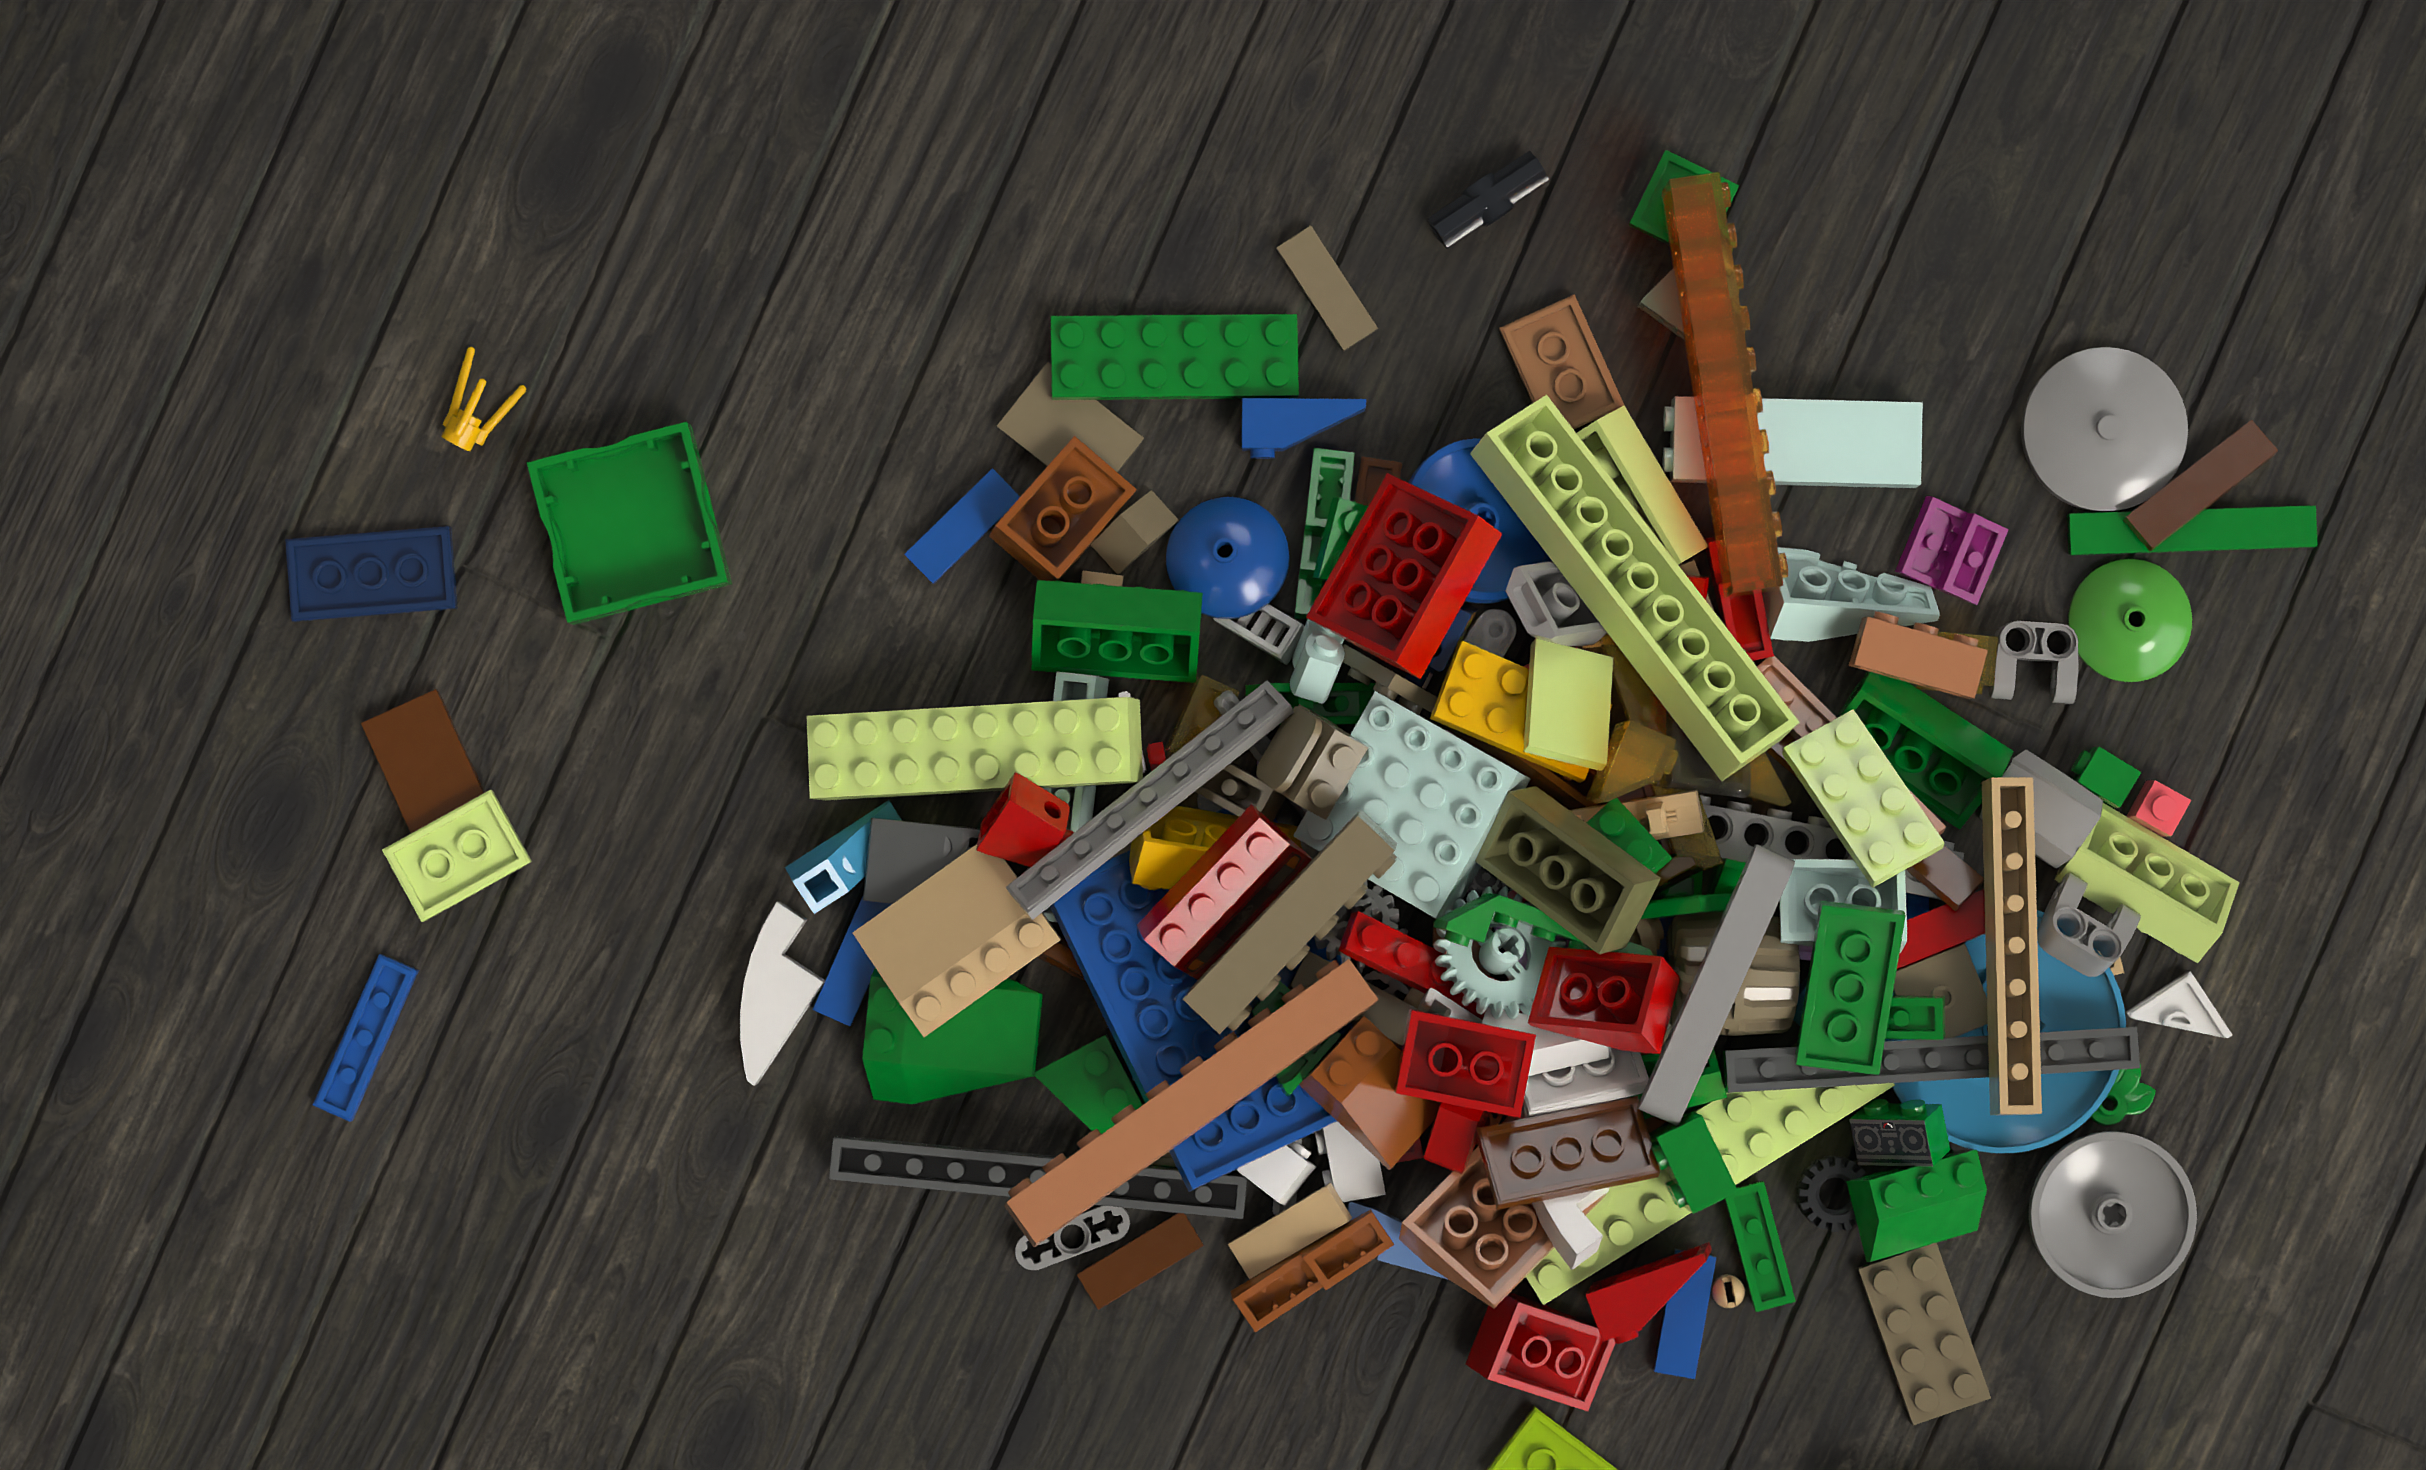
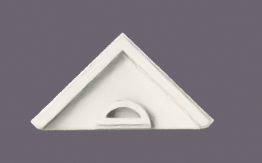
(1437, 1003)
(2181, 1006)

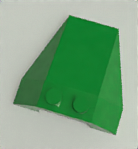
(973, 1050)

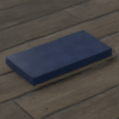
(371, 574)

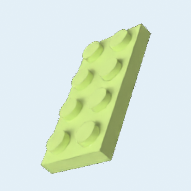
(1863, 798)

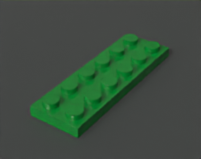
(1174, 357)

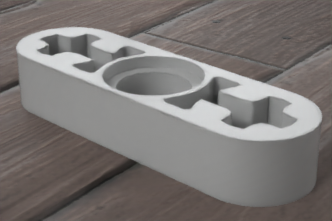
(1104, 1234)

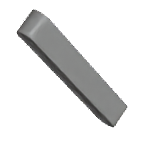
(1716, 984)

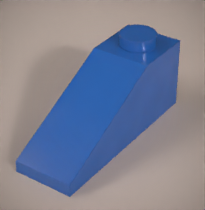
(1283, 423)

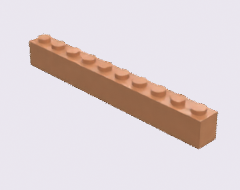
(1189, 1103)

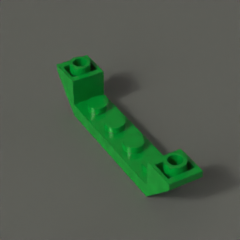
(1474, 919)

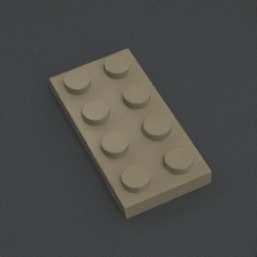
(1923, 1333)

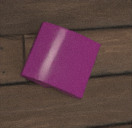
(1951, 550)

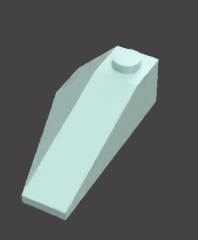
(1831, 600)

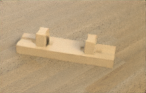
(1661, 815)

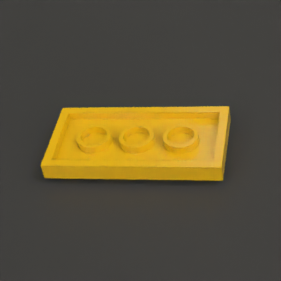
(1489, 702)

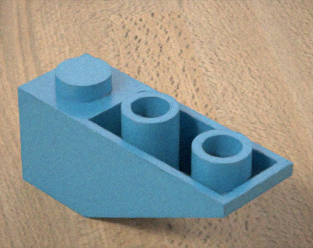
(836, 863)

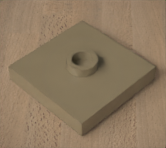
(1950, 976)

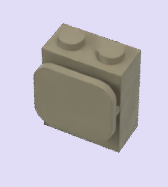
(1310, 761)

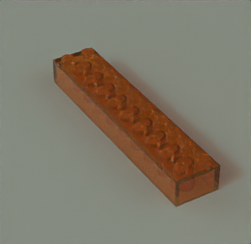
(1723, 385)

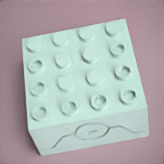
(1427, 795)

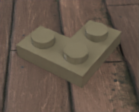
(1388, 682)

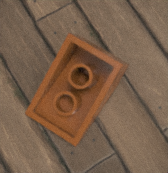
(1062, 512)
(1358, 1091)

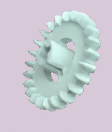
(1487, 992)

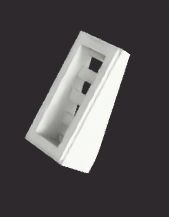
(1287, 647)

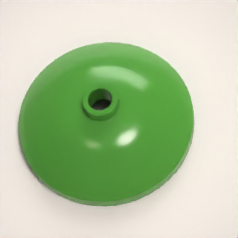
(2102, 625)

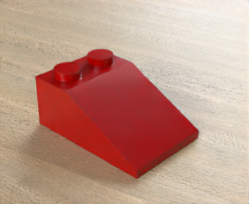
(1606, 998)
(1464, 1063)
(1631, 1298)
(1540, 1351)

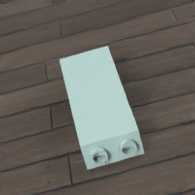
(1815, 442)

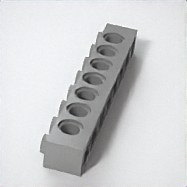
(1777, 826)

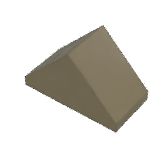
(1134, 532)

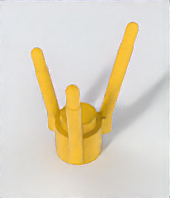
(462, 426)

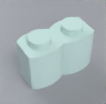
(1316, 662)

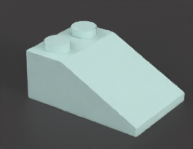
(1833, 882)

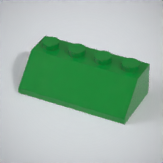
(1928, 745)

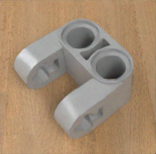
(2064, 666)
(2083, 931)

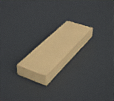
(1290, 1231)

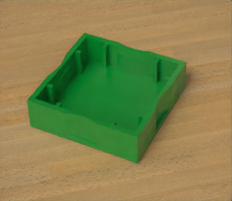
(629, 523)

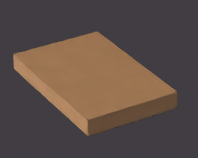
(1562, 360)

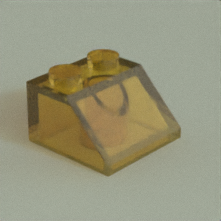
(1633, 760)

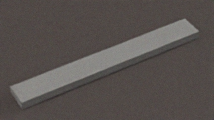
(1149, 799)

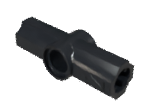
(1488, 199)

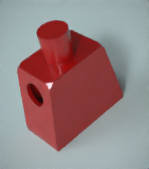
(1024, 823)

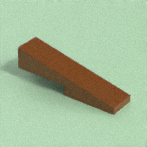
(1310, 1269)

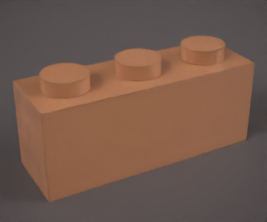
(1918, 655)

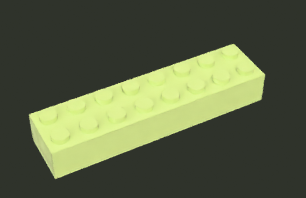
(974, 748)

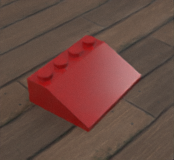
(1404, 575)

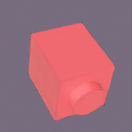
(2158, 808)

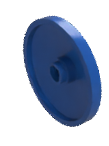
(1460, 480)

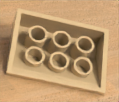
(953, 939)

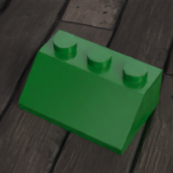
(1918, 1204)

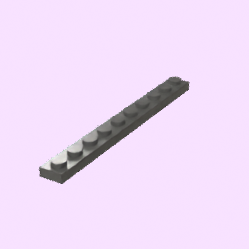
(1932, 1061)

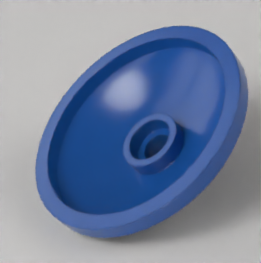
(1247, 577)

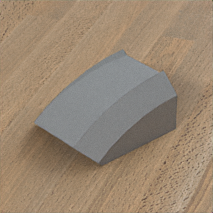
(1551, 606)
(2062, 809)

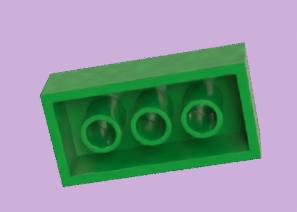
(1116, 631)

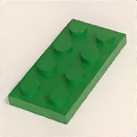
(1849, 987)

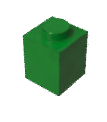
(2105, 775)

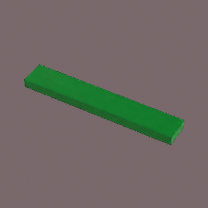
(2206, 532)

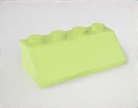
(1636, 472)
(2172, 890)

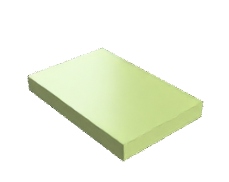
(1568, 704)
(456, 855)

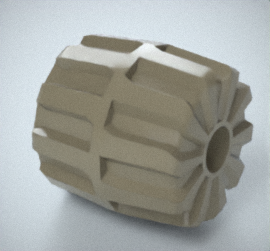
(1769, 989)

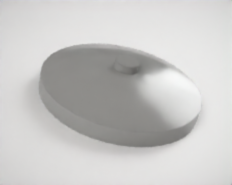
(2104, 429)
(2112, 1214)

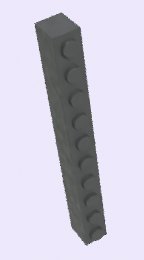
(999, 1171)

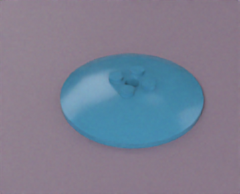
(2068, 1099)

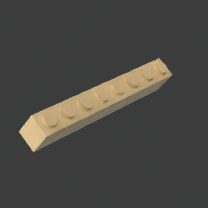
(2011, 946)

